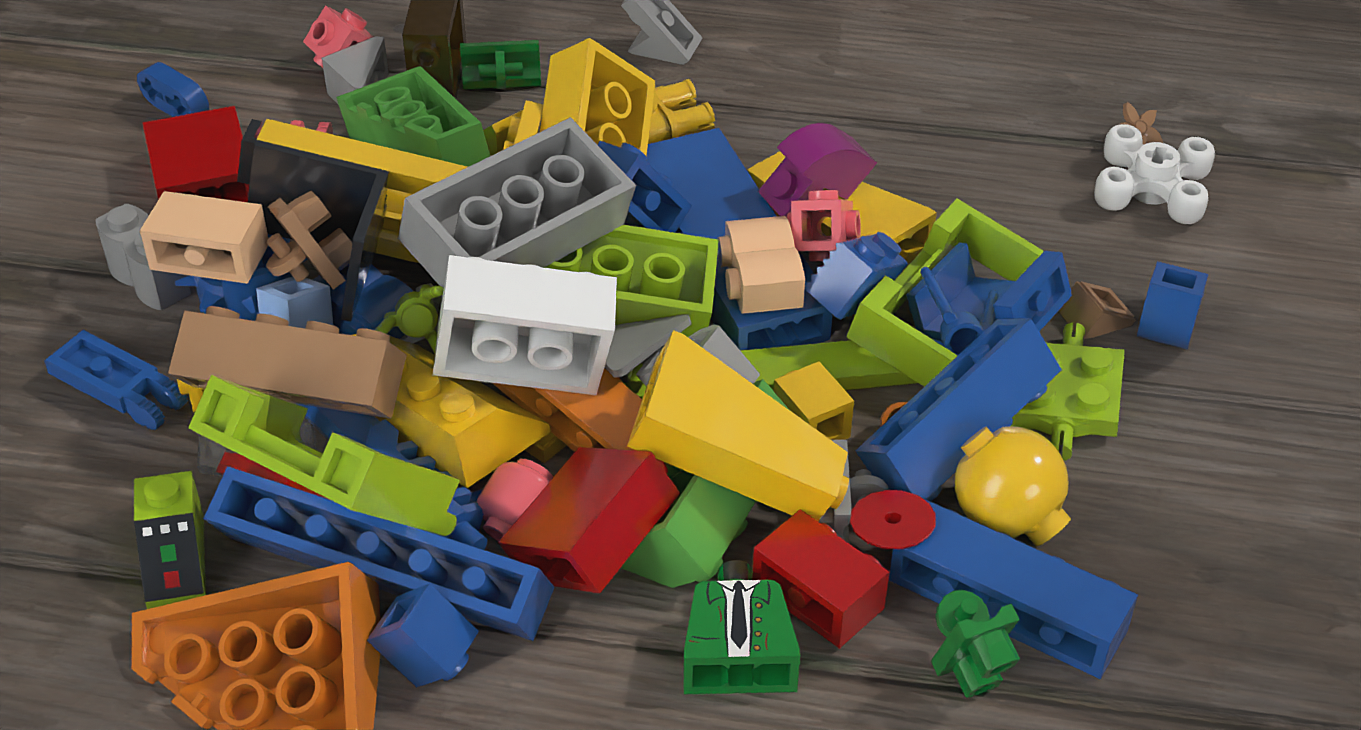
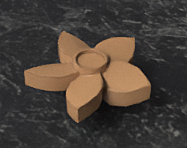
(1142, 123)

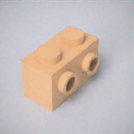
(205, 237)

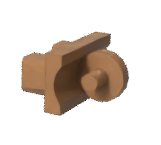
(299, 220)

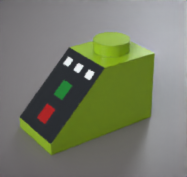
(169, 538)

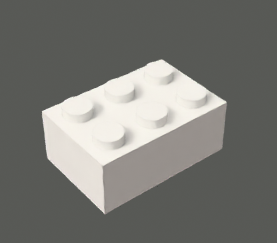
(524, 325)

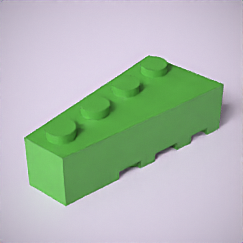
(415, 117)

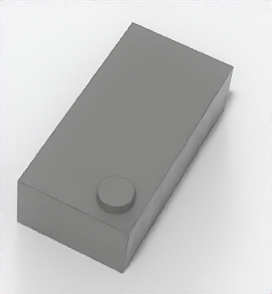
(519, 204)

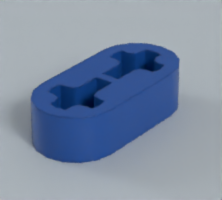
(171, 90)

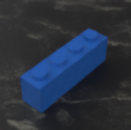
(976, 390)
(1057, 604)

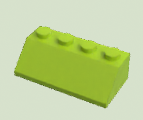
(655, 273)

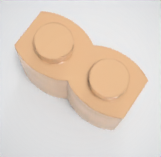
(762, 264)

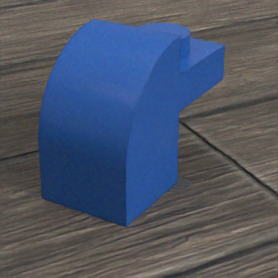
(1172, 305)

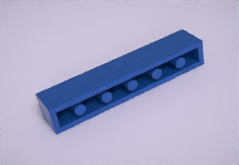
(394, 555)

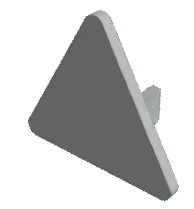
(638, 341)

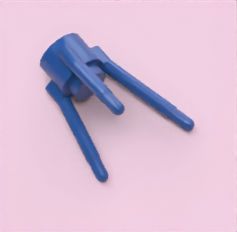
(958, 327)

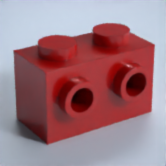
(822, 577)

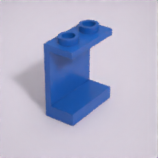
(1034, 295)

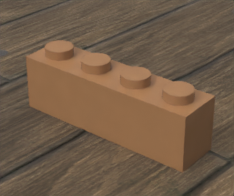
(290, 362)

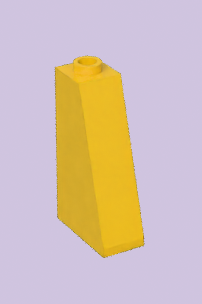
(879, 211)
(735, 434)

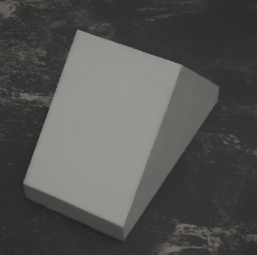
(355, 67)

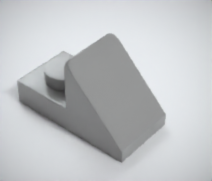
(664, 31)

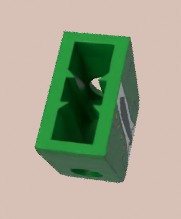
(740, 636)

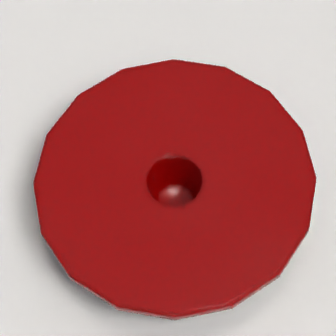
(893, 519)

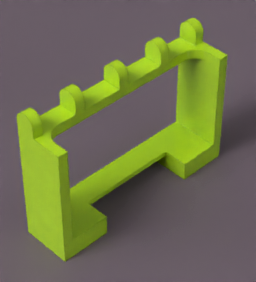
(898, 342)
(346, 472)

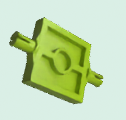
(1081, 396)

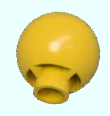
(1013, 483)

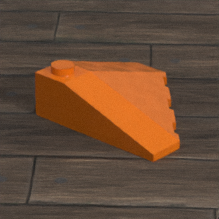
(269, 652)

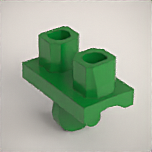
(500, 64)
(974, 645)

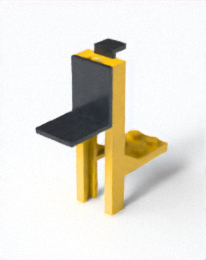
(350, 183)

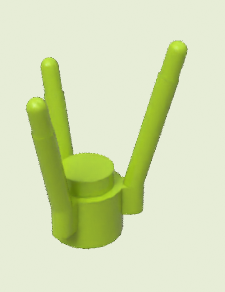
(415, 314)

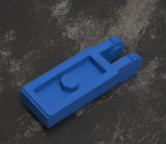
(115, 378)

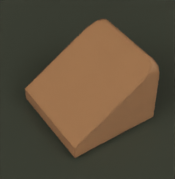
(1096, 310)

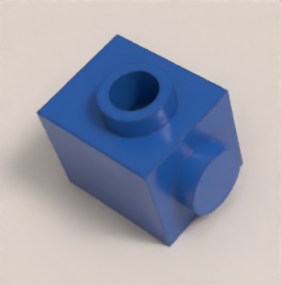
(424, 636)

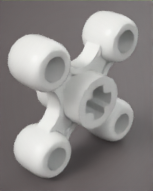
(1155, 174)

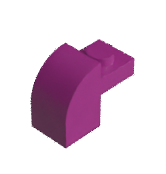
(815, 160)

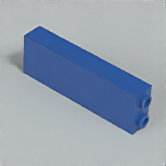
(720, 191)

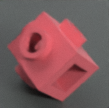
(335, 32)
(808, 216)

